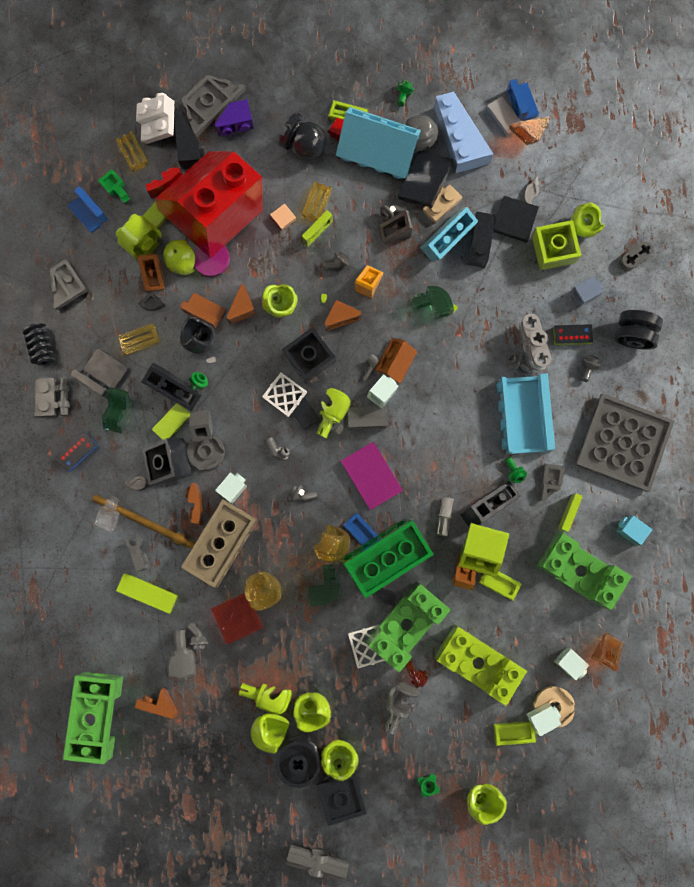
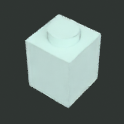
(382, 391)
(232, 487)
(571, 663)
(544, 719)

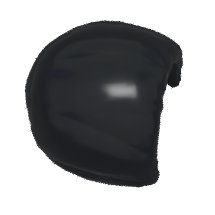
(197, 335)

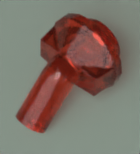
(418, 678)

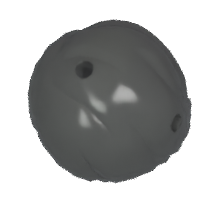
(428, 132)

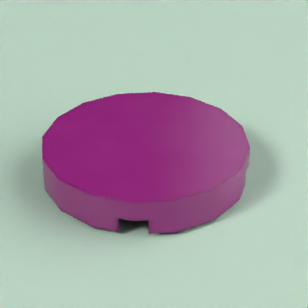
(212, 266)

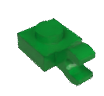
(113, 184)

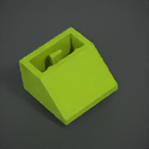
(483, 549)

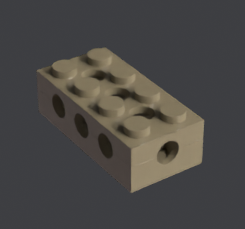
(206, 544)

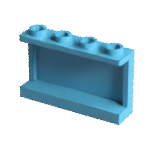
(377, 143)
(526, 414)

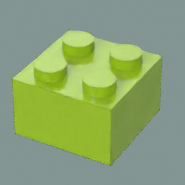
(556, 245)

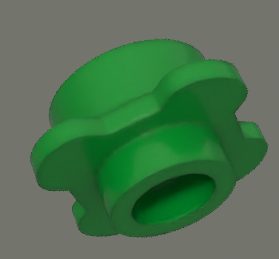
(428, 791)

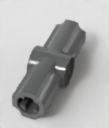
(317, 863)

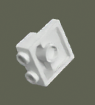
(156, 118)

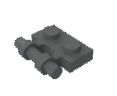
(46, 397)

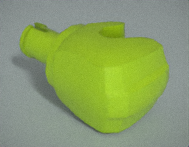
(333, 413)
(263, 699)

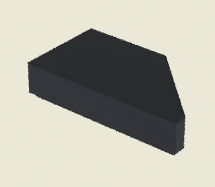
(304, 413)

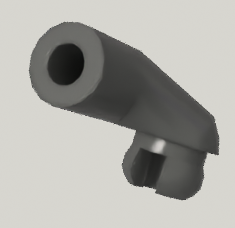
(275, 451)

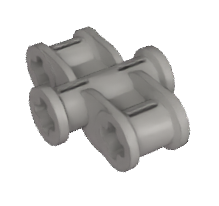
(533, 339)

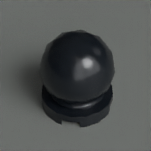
(303, 137)

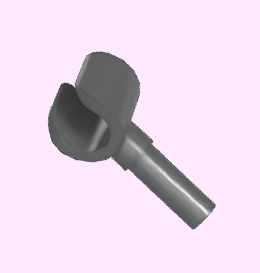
(372, 361)

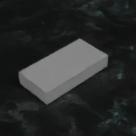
(503, 114)

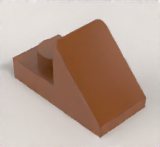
(463, 577)
(162, 707)

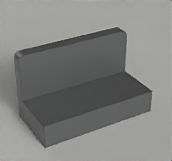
(367, 418)

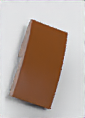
(194, 496)

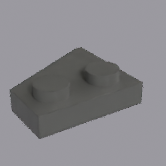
(65, 284)

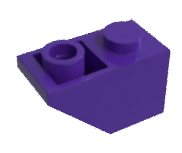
(235, 119)

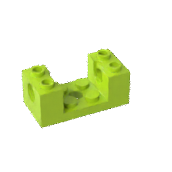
(497, 676)

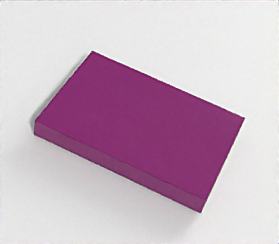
(371, 475)

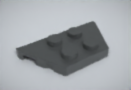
(209, 101)

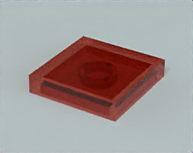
(236, 618)

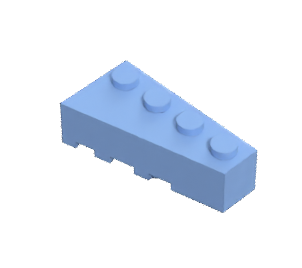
(460, 134)

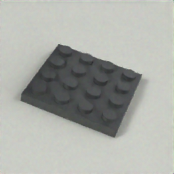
(625, 442)

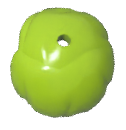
(593, 214)
(179, 257)
(285, 298)
(311, 712)
(269, 732)
(339, 754)
(486, 804)

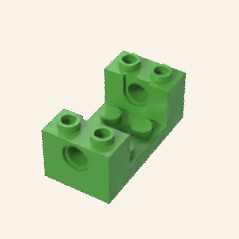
(599, 584)
(395, 643)
(94, 695)

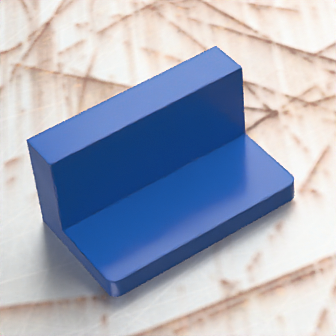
(522, 100)
(87, 211)

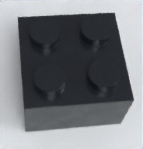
(309, 355)

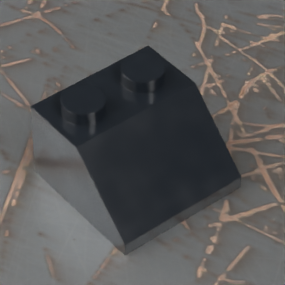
(166, 461)

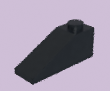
(187, 144)
(481, 240)
(171, 386)
(490, 504)

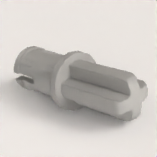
(444, 516)

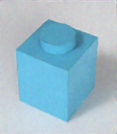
(633, 530)

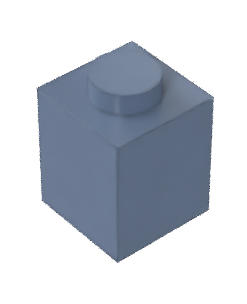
(587, 291)

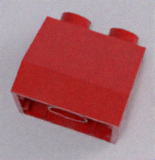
(213, 200)

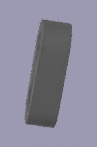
(639, 259)

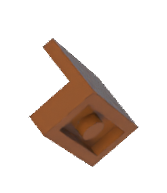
(203, 309)
(396, 359)

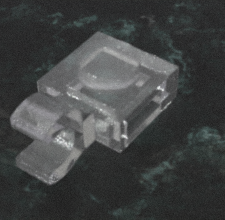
(107, 516)

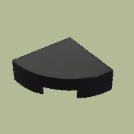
(151, 302)

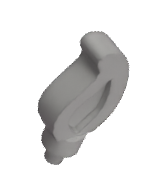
(532, 191)

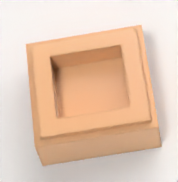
(283, 217)

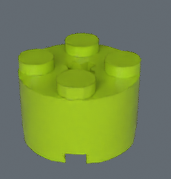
(138, 236)

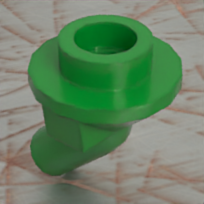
(404, 88)
(198, 380)
(517, 474)

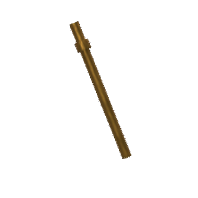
(178, 538)

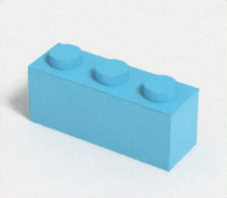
(449, 234)

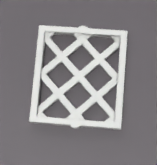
(273, 386)
(351, 636)

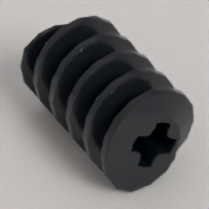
(37, 345)

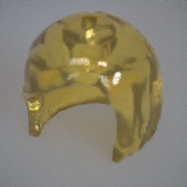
(333, 544)
(262, 590)

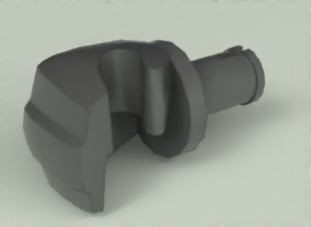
(182, 659)
(398, 706)

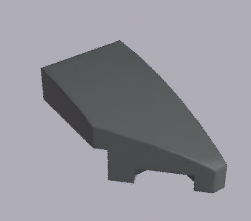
(551, 480)

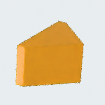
(368, 281)

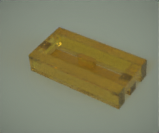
(125, 138)
(321, 187)
(122, 337)

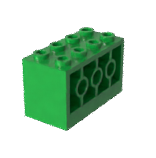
(386, 557)

